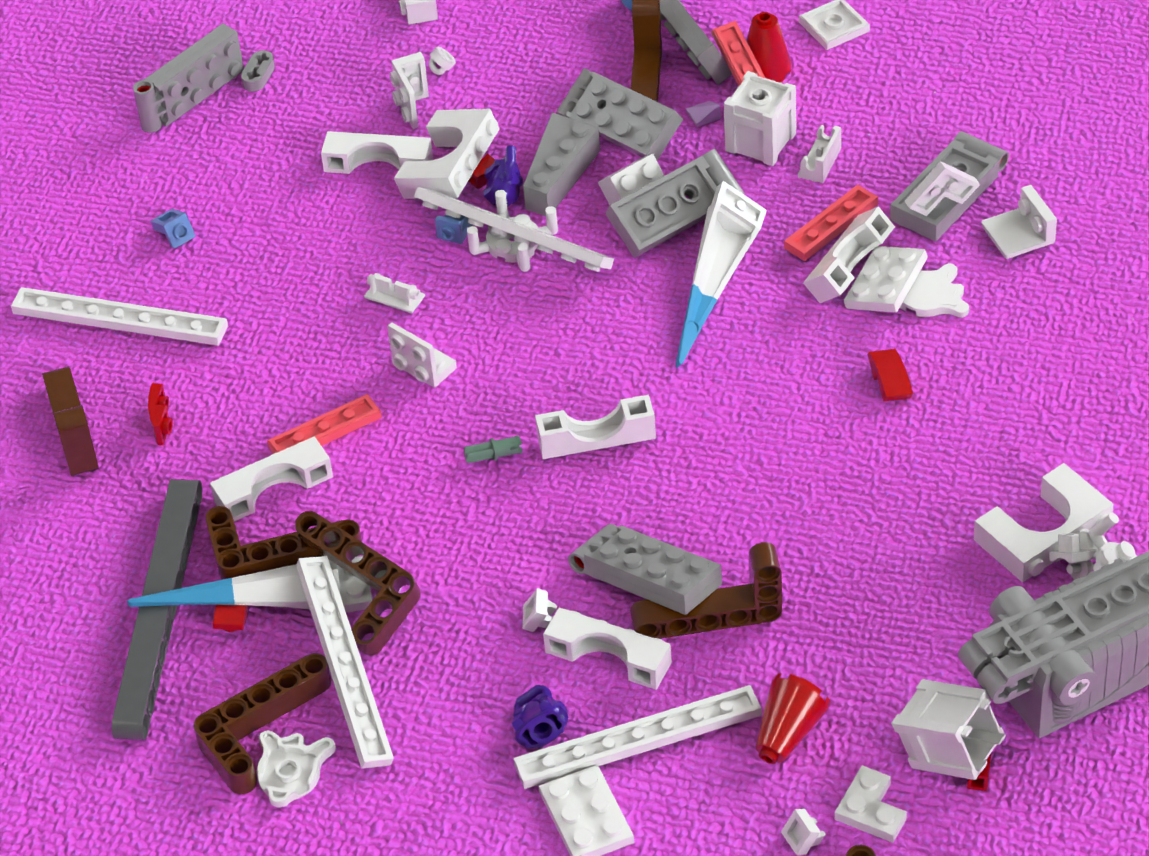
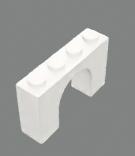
(462, 128)
(1027, 551)

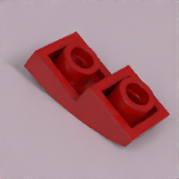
(891, 374)
(158, 412)
(230, 617)

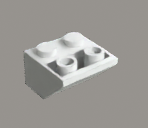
(630, 178)

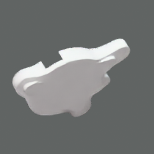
(935, 294)
(290, 767)

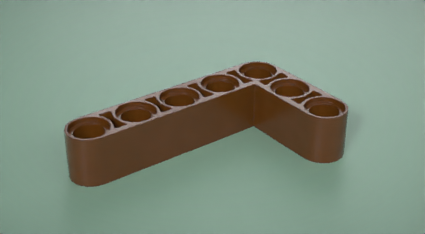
(646, 48)
(70, 421)
(263, 555)
(365, 570)
(725, 607)
(251, 709)

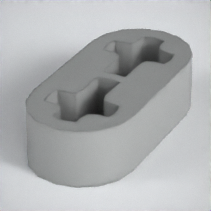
(263, 72)

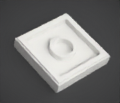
(834, 23)

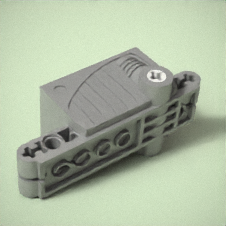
(1068, 648)

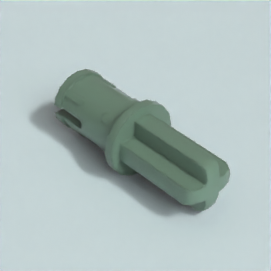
(493, 449)

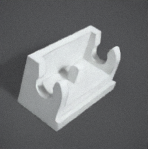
(821, 156)

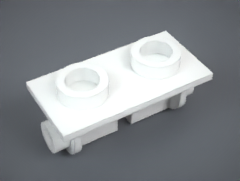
(395, 295)

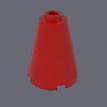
(769, 46)
(788, 716)

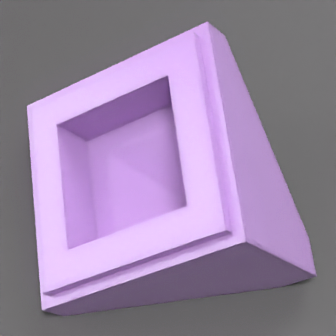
(704, 113)

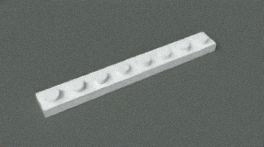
(523, 233)
(119, 316)
(344, 662)
(637, 736)

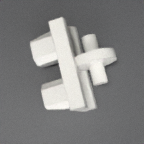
(1077, 556)

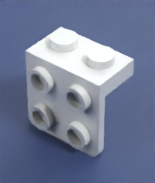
(410, 85)

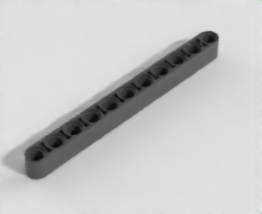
(155, 623)

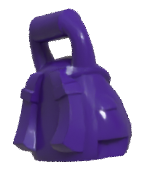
(504, 176)
(538, 717)

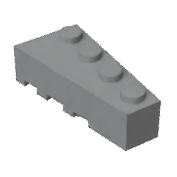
(559, 162)

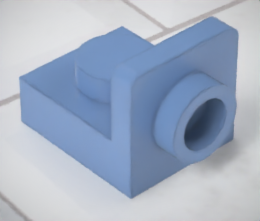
(175, 227)
(452, 228)

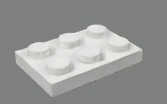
(885, 279)
(586, 813)

